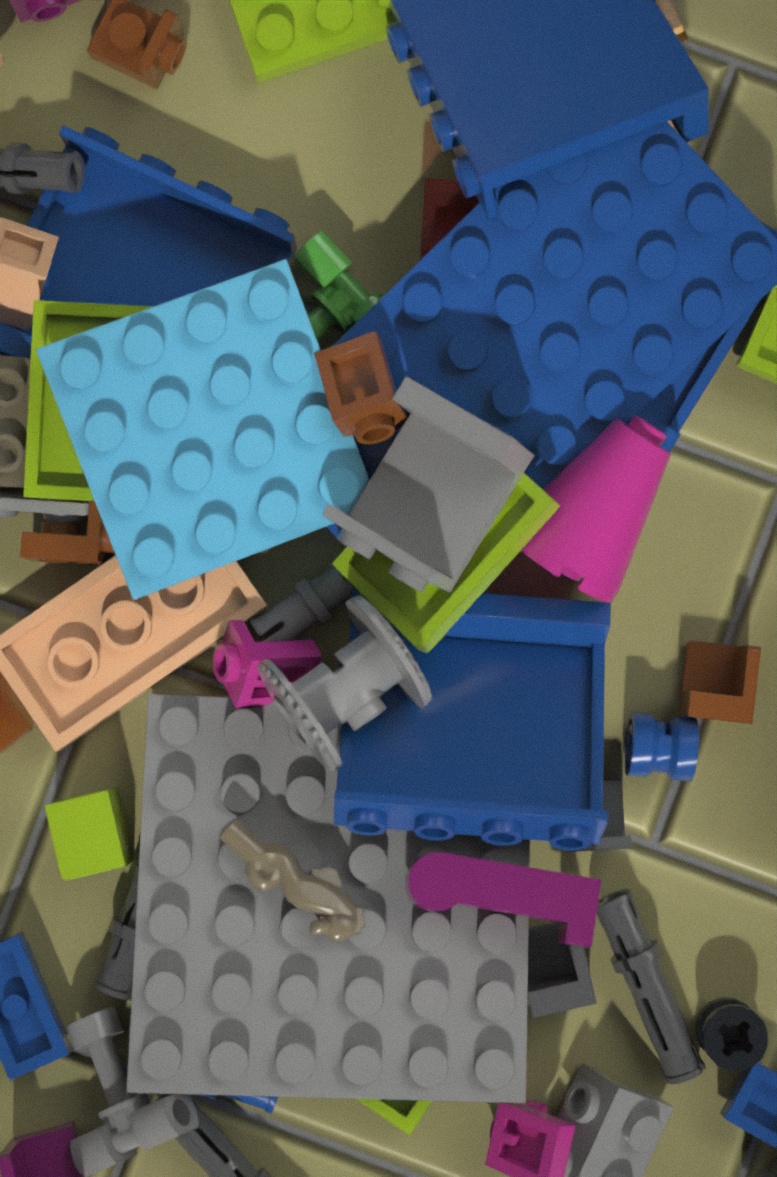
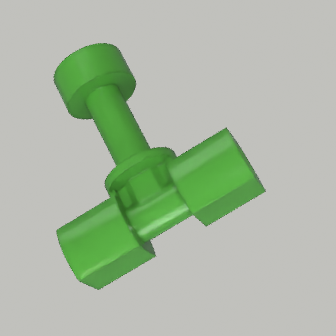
(339, 295)

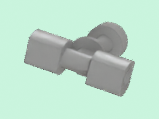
(129, 1119)

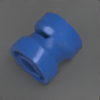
(661, 746)

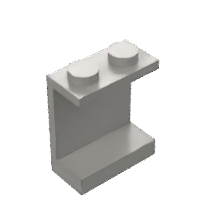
(433, 491)

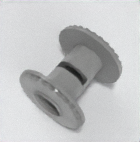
(353, 692)

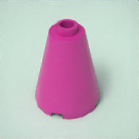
(602, 507)

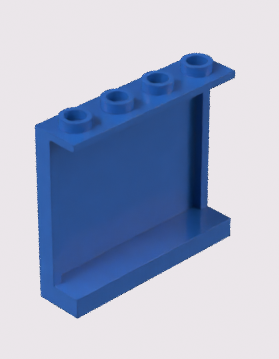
(542, 80)
(143, 234)
(503, 743)

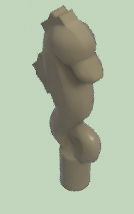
(316, 893)

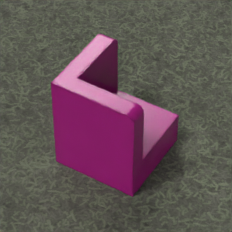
(41, 1153)

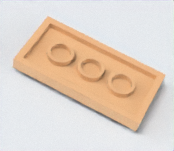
(103, 649)

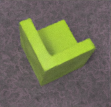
(89, 833)

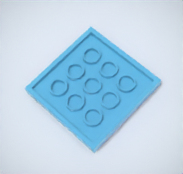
(204, 428)

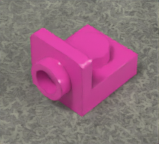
(239, 655)
(529, 1141)

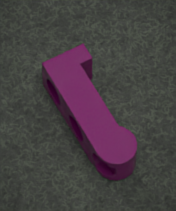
(448, 880)

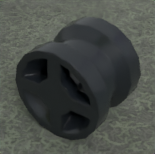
(720, 1024)

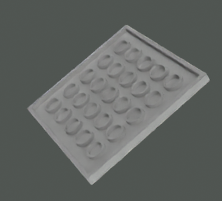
(237, 986)

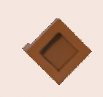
(719, 681)

